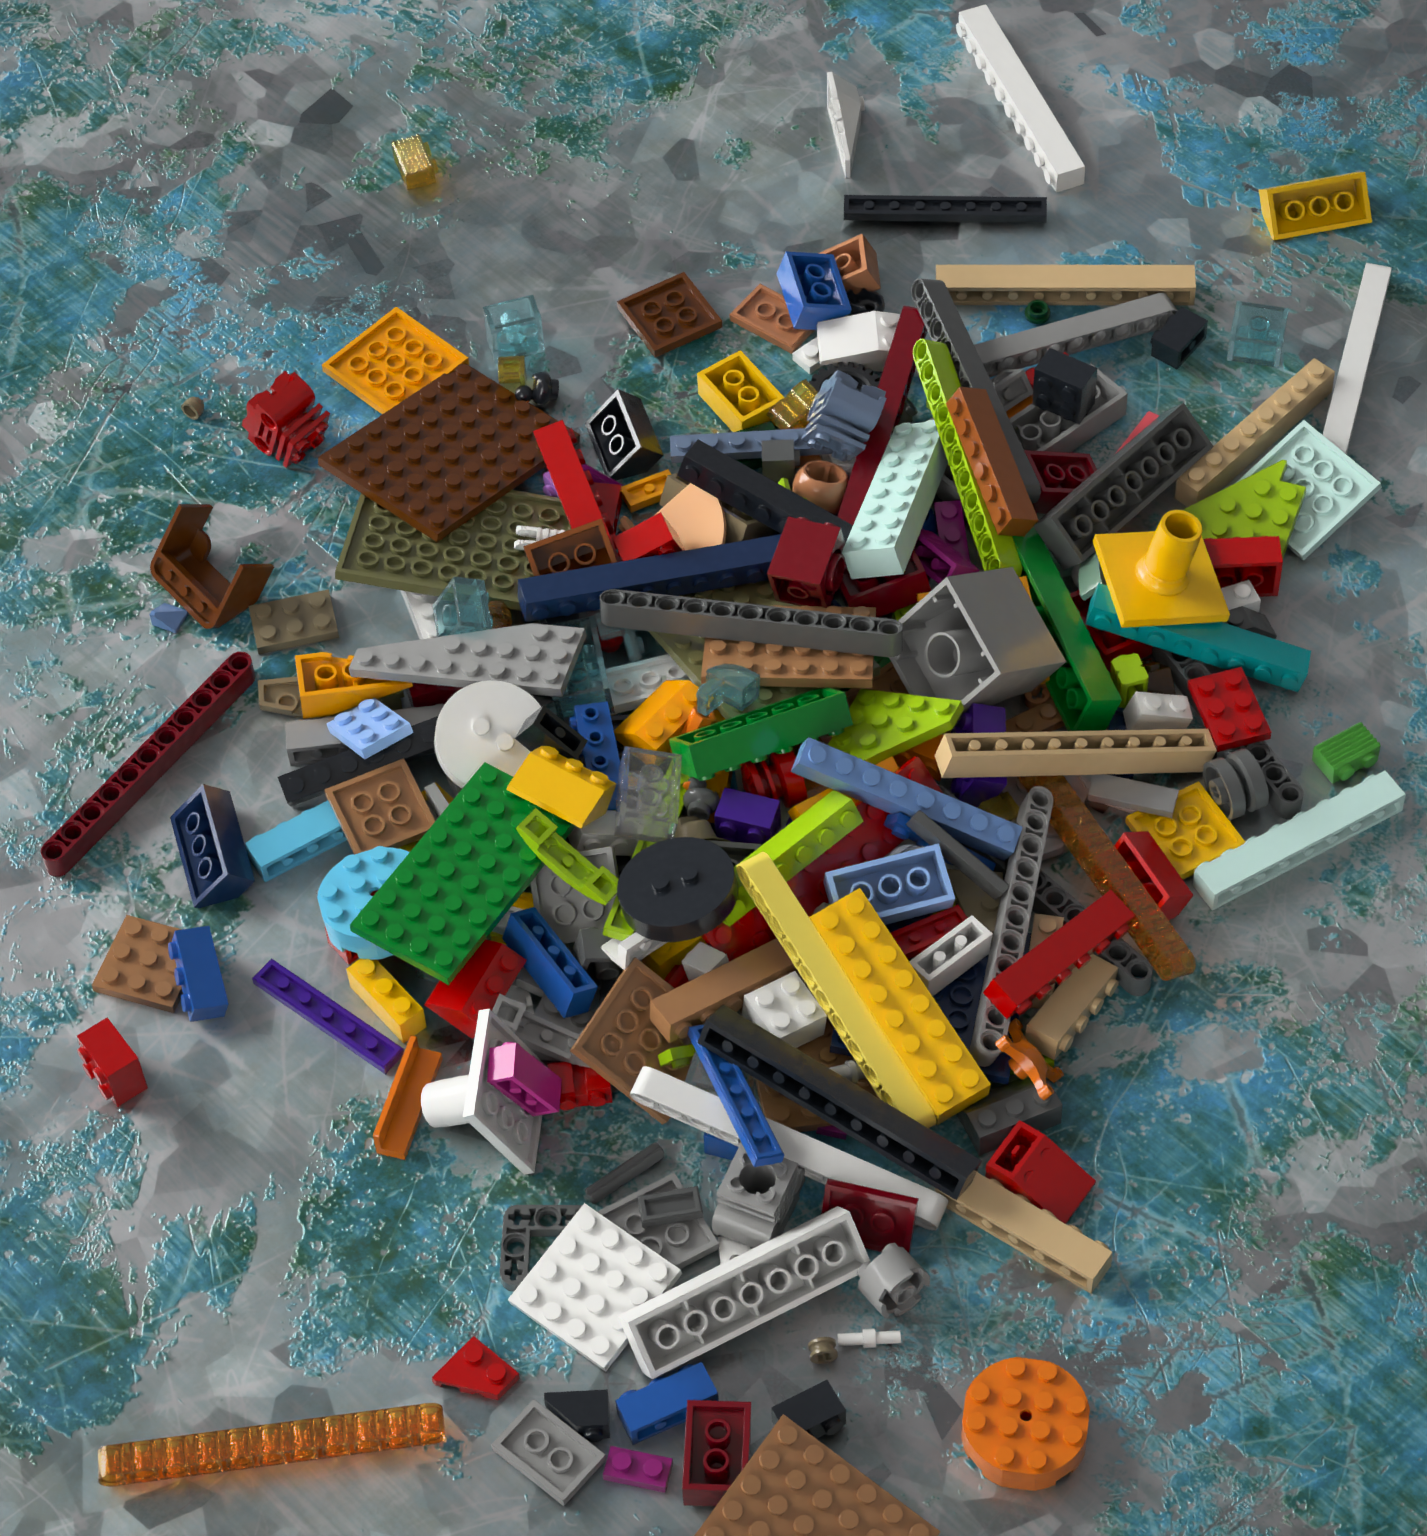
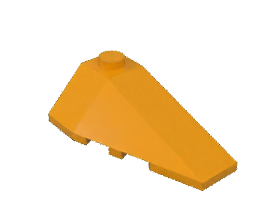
(330, 689)

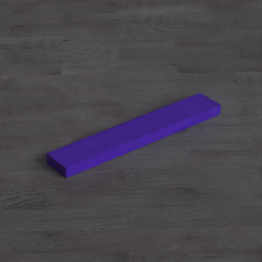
(328, 1016)

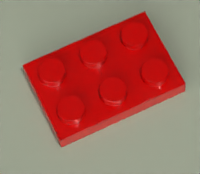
(1229, 709)

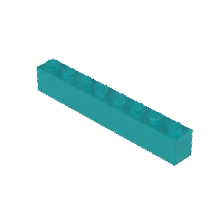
(1212, 644)

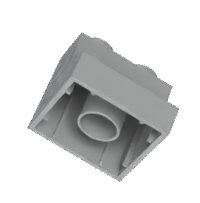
(976, 641)

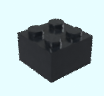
(1064, 386)

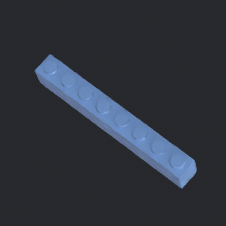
(898, 794)

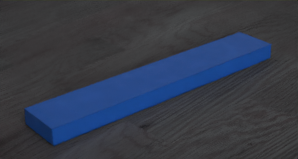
(739, 1104)

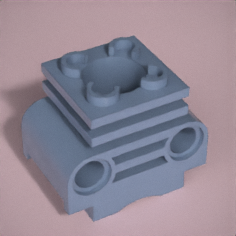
(843, 416)

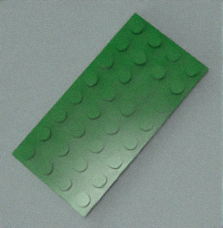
(456, 879)

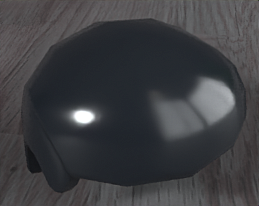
(865, 302)

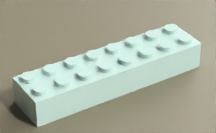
(896, 502)

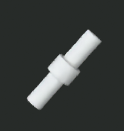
(869, 1338)

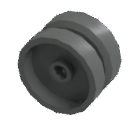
(1236, 783)

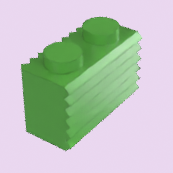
(1346, 753)

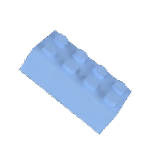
(897, 884)

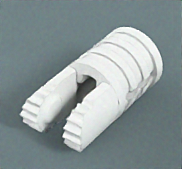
(534, 532)

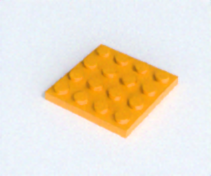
(392, 361)

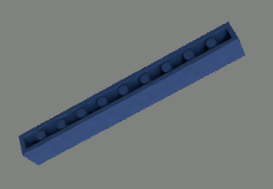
(664, 574)

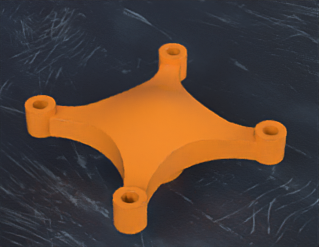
(1028, 1060)

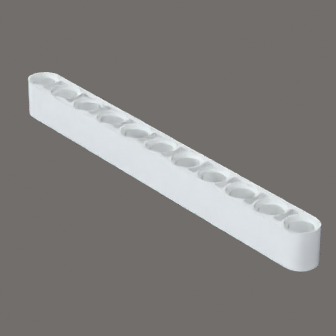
(1357, 355)
(819, 1159)

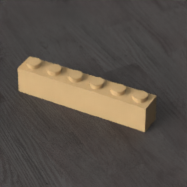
(1033, 1232)

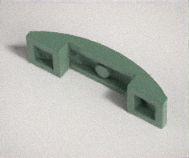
(1089, 576)

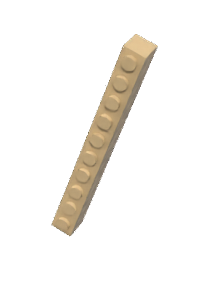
(1066, 283)
(1074, 753)

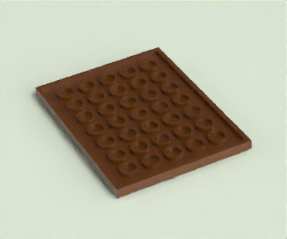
(443, 451)

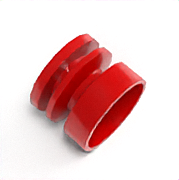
(775, 779)

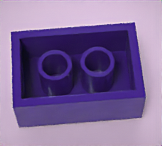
(979, 719)

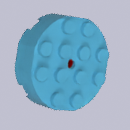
(349, 889)

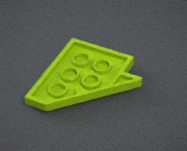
(1252, 507)
(894, 723)

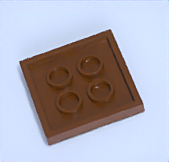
(669, 314)

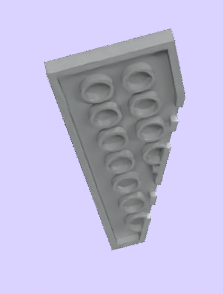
(525, 655)

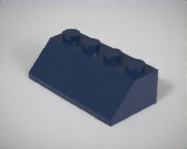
(211, 847)

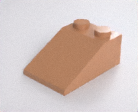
(856, 264)

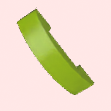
(565, 860)

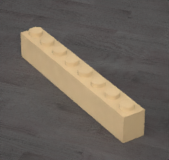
(1255, 433)

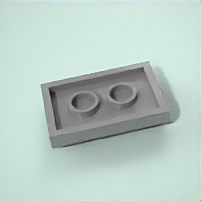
(548, 1452)

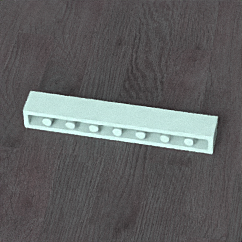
(1298, 839)

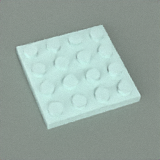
(1332, 482)

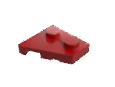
(477, 1371)

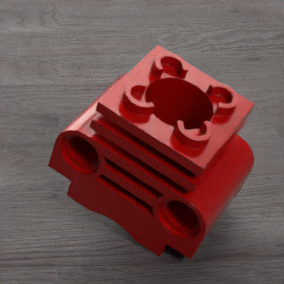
(286, 419)

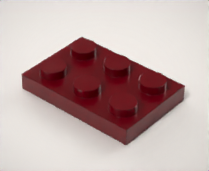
(877, 1214)

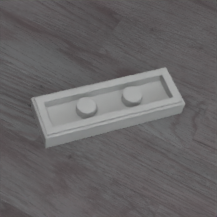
(1133, 795)

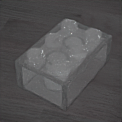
(647, 795)

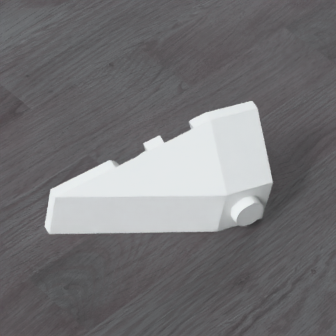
(845, 115)

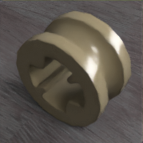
(822, 1350)

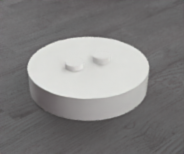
(482, 727)

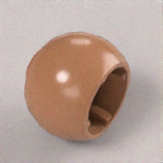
(821, 484)

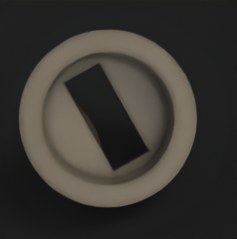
(193, 407)

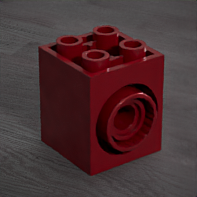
(807, 563)

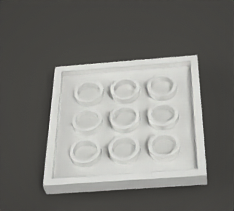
(589, 1281)

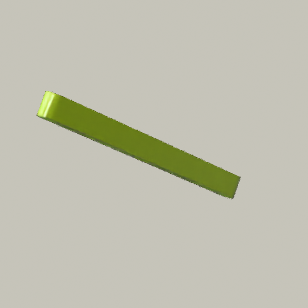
(939, 384)

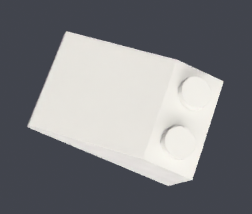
(857, 339)

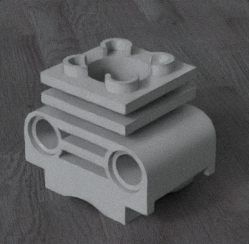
(756, 1199)

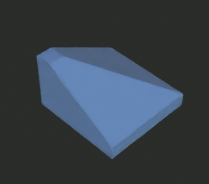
(168, 617)

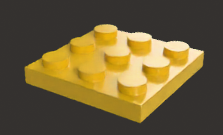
(1193, 834)

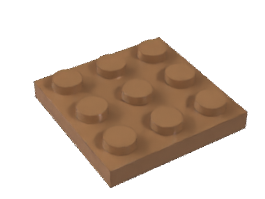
(381, 808)
(140, 966)

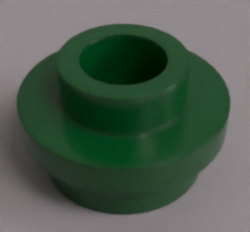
(1037, 312)

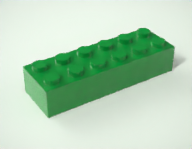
(762, 732)

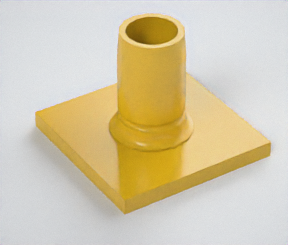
(1162, 574)

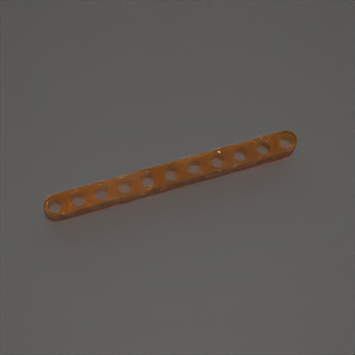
(1109, 872)
(270, 1444)

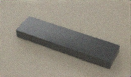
(957, 855)

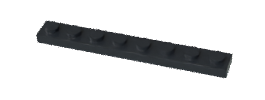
(945, 208)

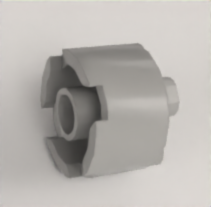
(892, 1281)

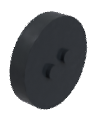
(677, 889)

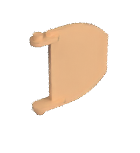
(695, 518)

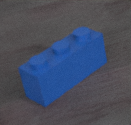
(198, 974)
(663, 1402)

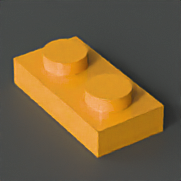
(644, 491)

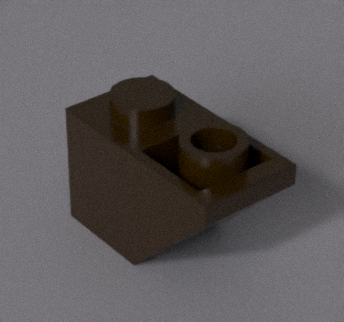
(1159, 678)

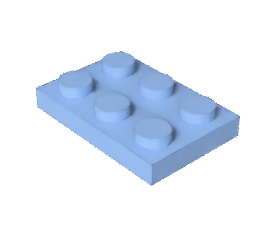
(369, 727)

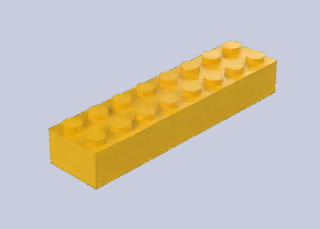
(901, 1005)

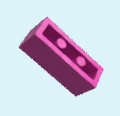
(524, 1079)

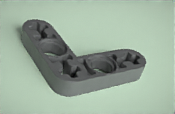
(523, 1233)

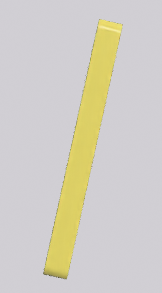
(832, 988)

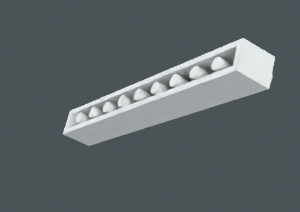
(1021, 98)

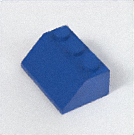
(812, 289)

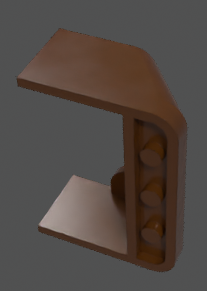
(192, 581)

